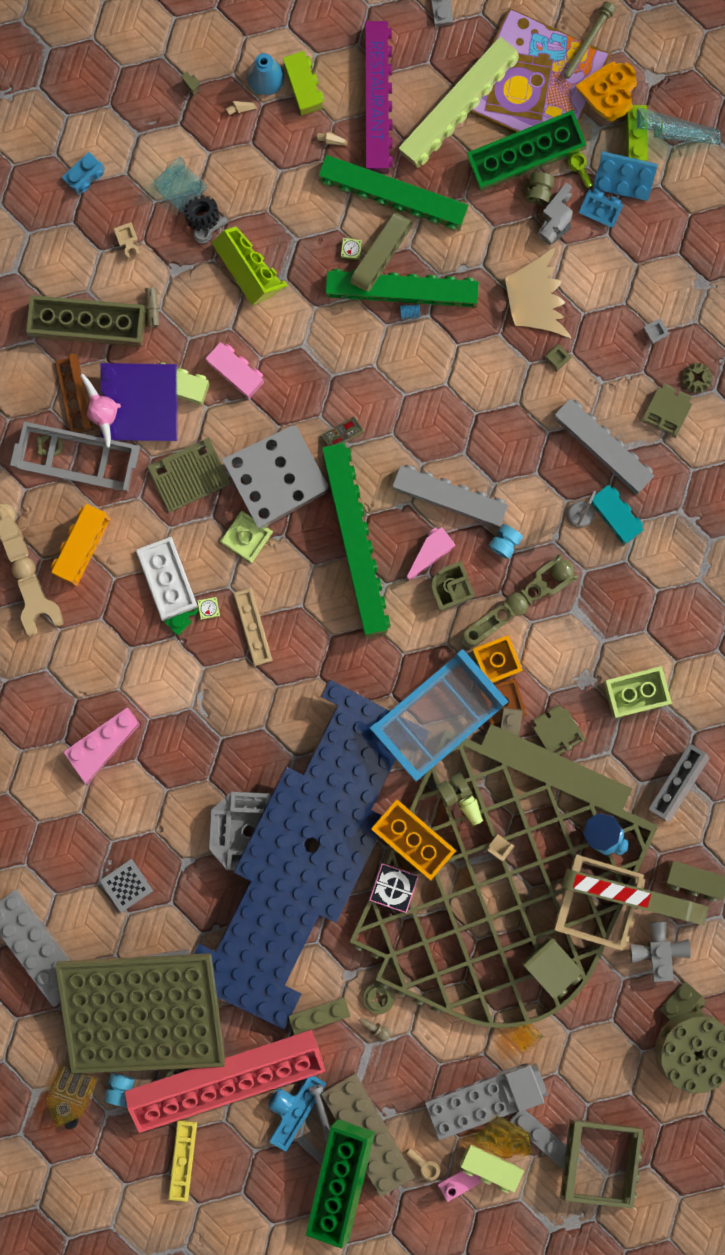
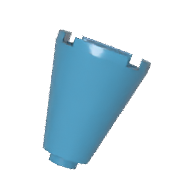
(265, 75)

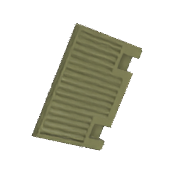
(188, 475)

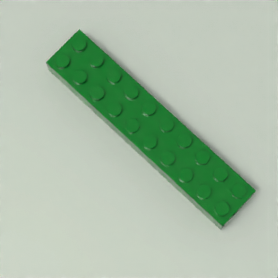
(355, 542)

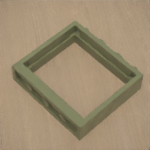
(571, 1160)

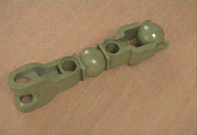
(519, 602)

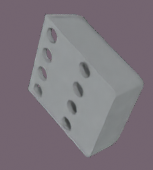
(277, 475)

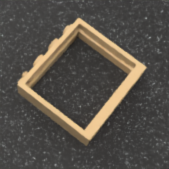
(628, 920)

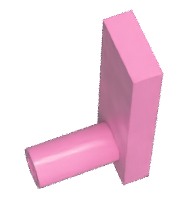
(458, 1184)

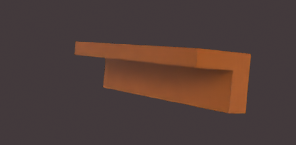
(80, 390)

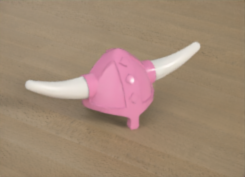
(101, 410)

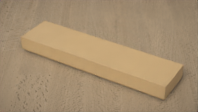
(253, 627)

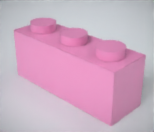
(235, 370)

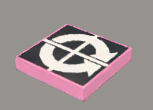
(394, 888)

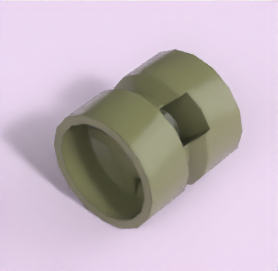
(539, 189)
(447, 792)

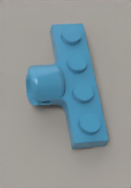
(292, 1110)

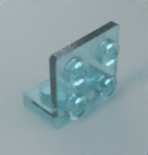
(179, 184)

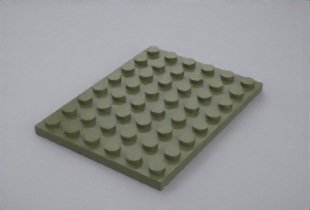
(141, 1013)

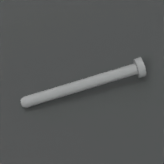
(316, 1090)

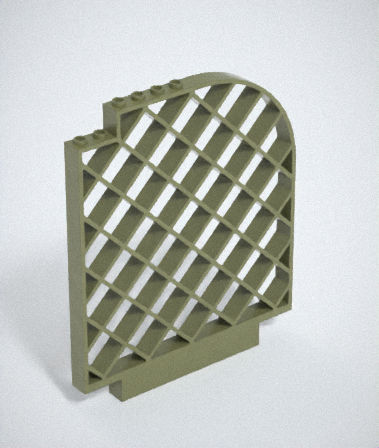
(553, 772)

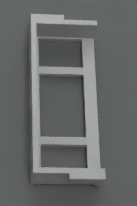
(20, 449)

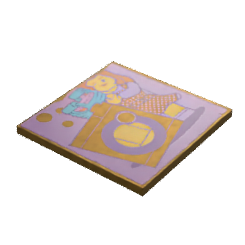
(536, 84)

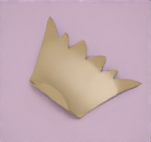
(532, 298)

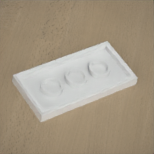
(166, 578)

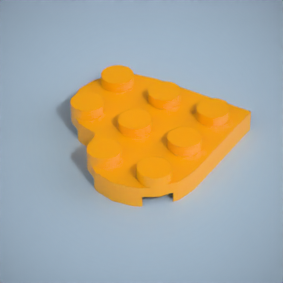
(609, 90)

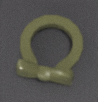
(42, 451)

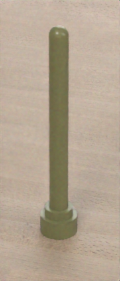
(606, 10)

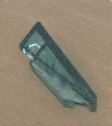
(675, 128)

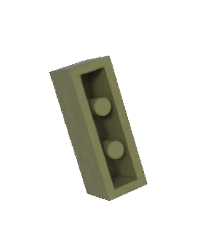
(319, 1015)

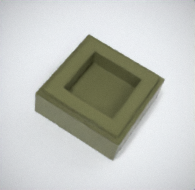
(558, 357)

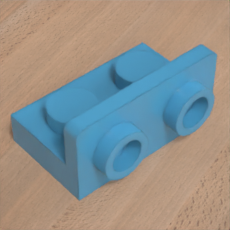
(84, 173)
(601, 207)

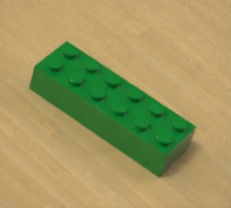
(526, 150)
(340, 1183)

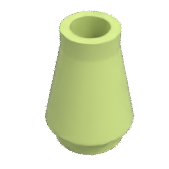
(471, 809)

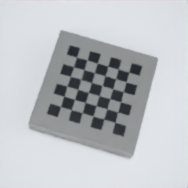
(126, 885)

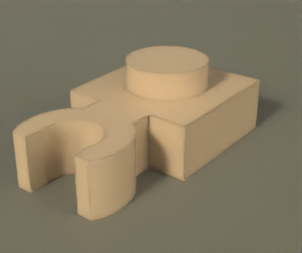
(126, 237)

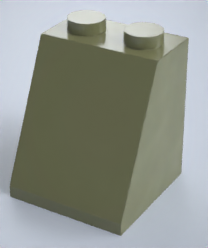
(552, 968)

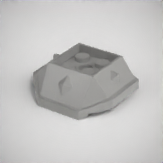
(228, 825)

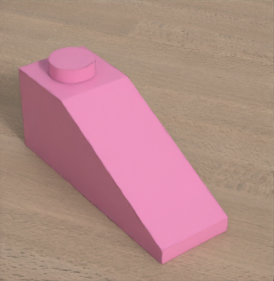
(433, 549)

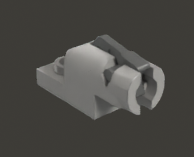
(557, 217)

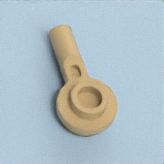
(429, 1170)

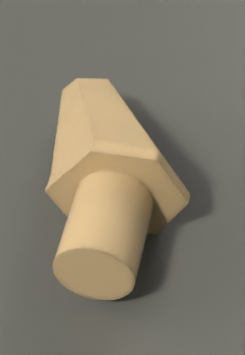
(240, 107)
(331, 138)

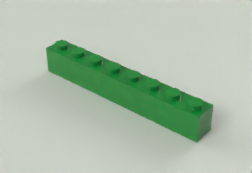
(393, 193)
(406, 289)

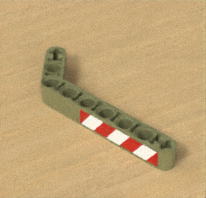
(635, 897)

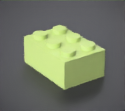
(637, 692)

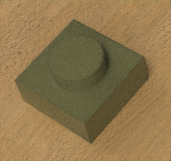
(191, 83)

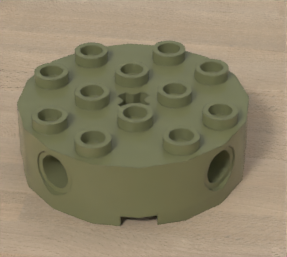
(676, 1050)

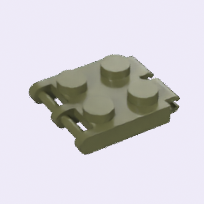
(668, 409)
(557, 730)

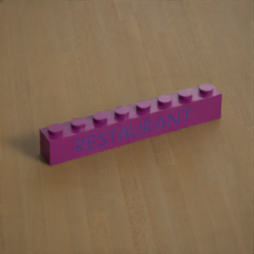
(377, 93)

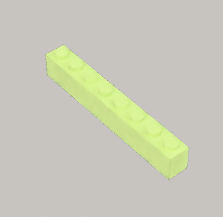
(459, 102)

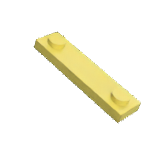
(182, 1160)

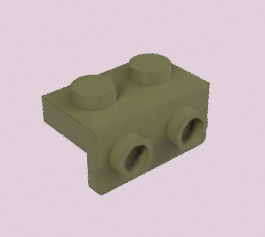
(683, 1001)

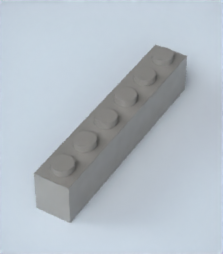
(604, 446)
(450, 497)

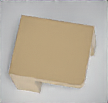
(499, 848)

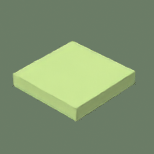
(245, 537)

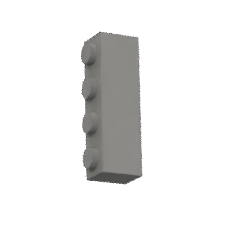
(679, 783)

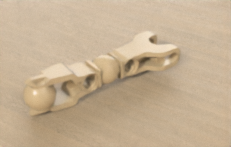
(24, 570)

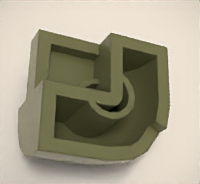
(452, 586)

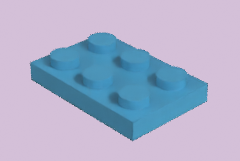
(625, 176)

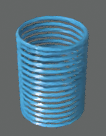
(412, 308)

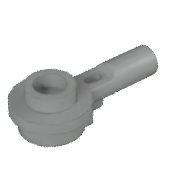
(205, 236)

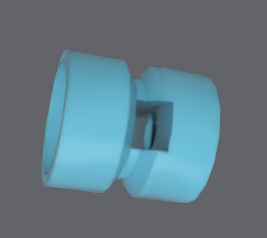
(505, 541)
(118, 1085)

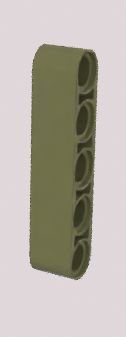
(381, 252)

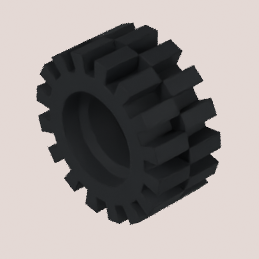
(200, 205)

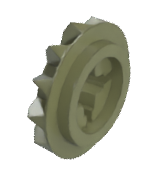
(697, 387)
(375, 1007)

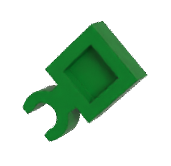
(181, 621)

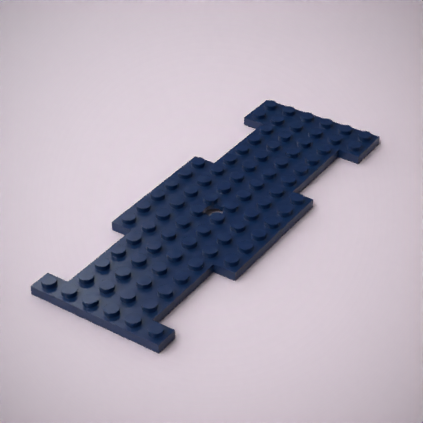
(286, 881)

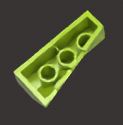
(247, 266)

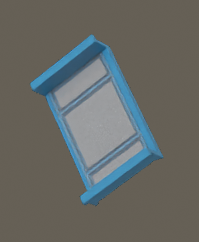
(439, 715)

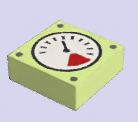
(351, 249)
(208, 608)

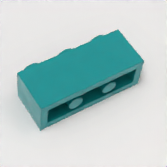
(617, 515)

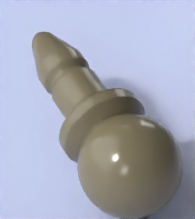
(381, 1032)

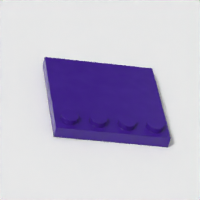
(146, 400)

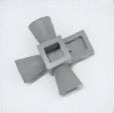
(660, 952)

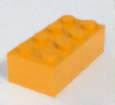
(80, 544)
(413, 839)

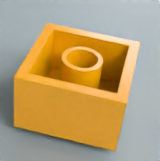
(497, 659)

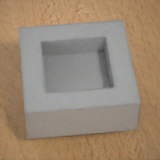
(656, 331)

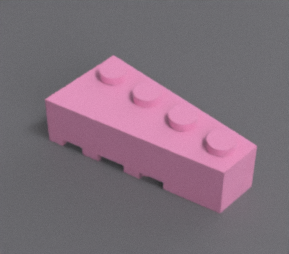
(95, 749)

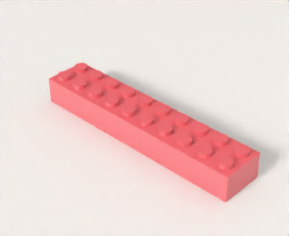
(213, 1087)

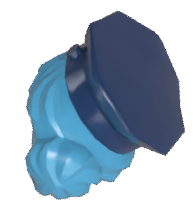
(605, 835)

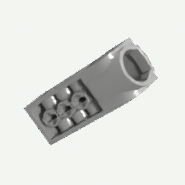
(485, 1099)

